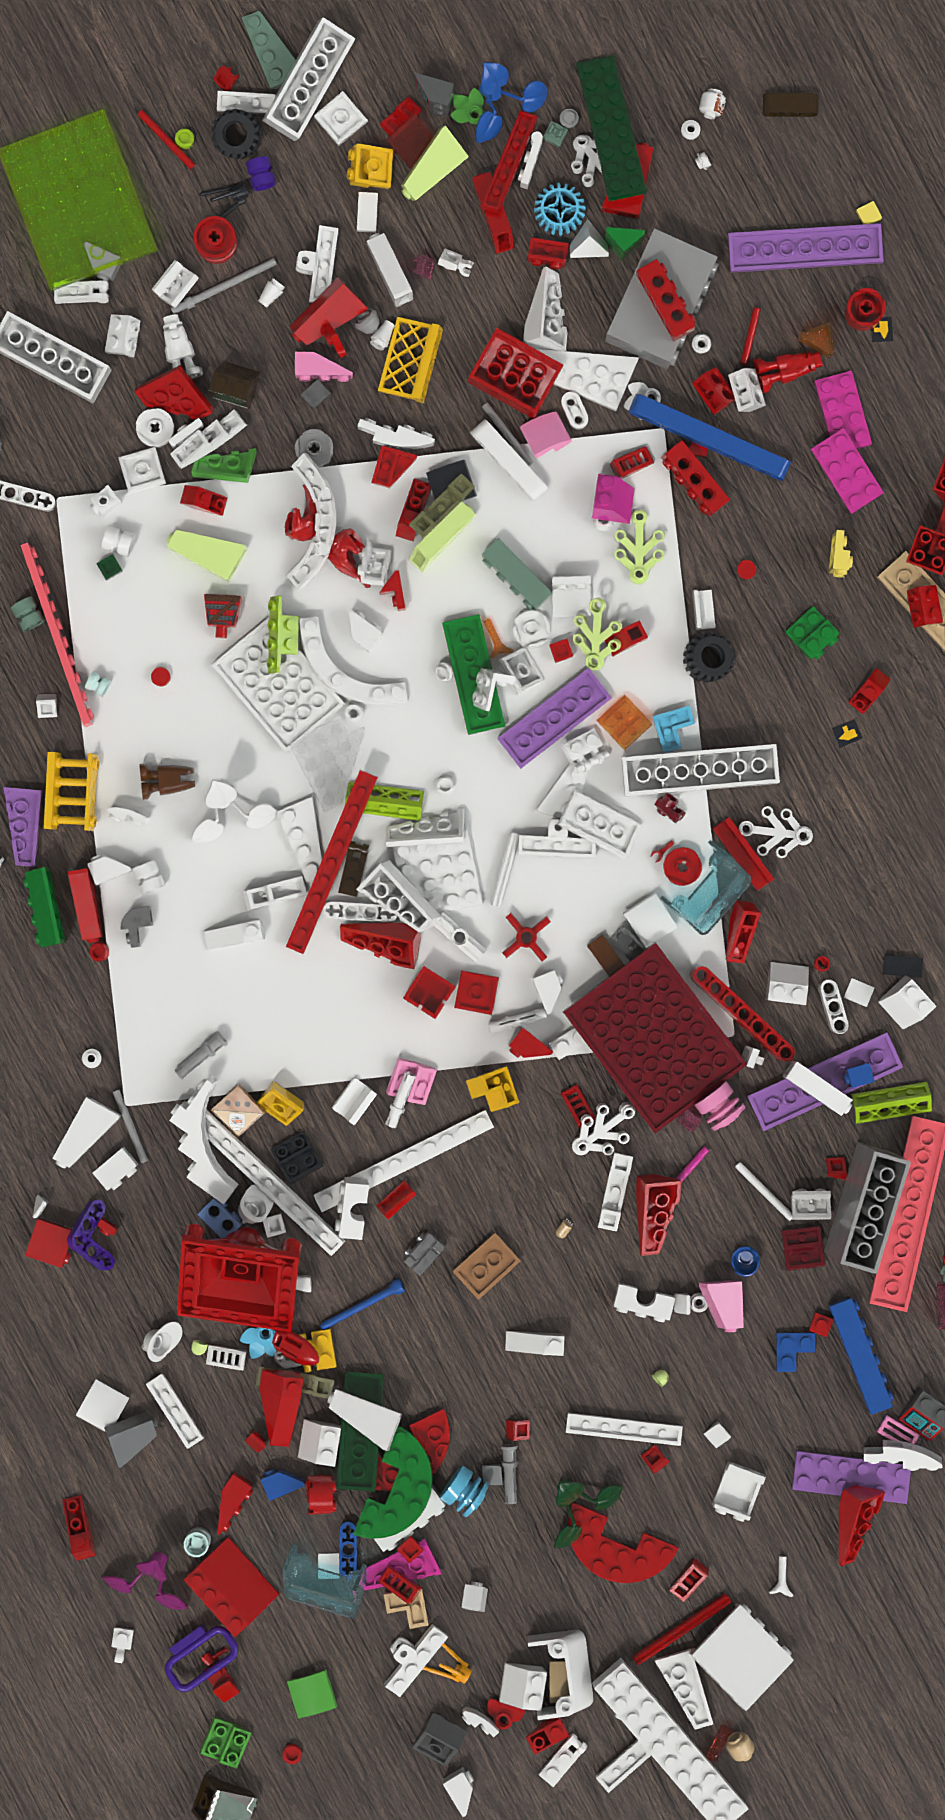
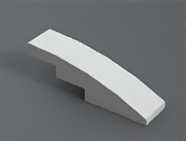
(209, 439)

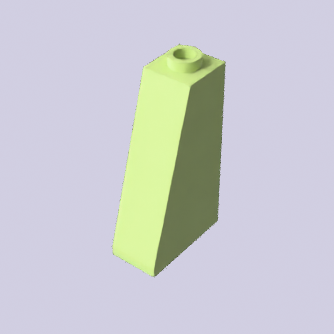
(435, 163)
(442, 536)
(209, 553)

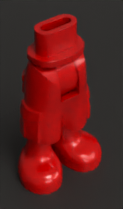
(788, 367)

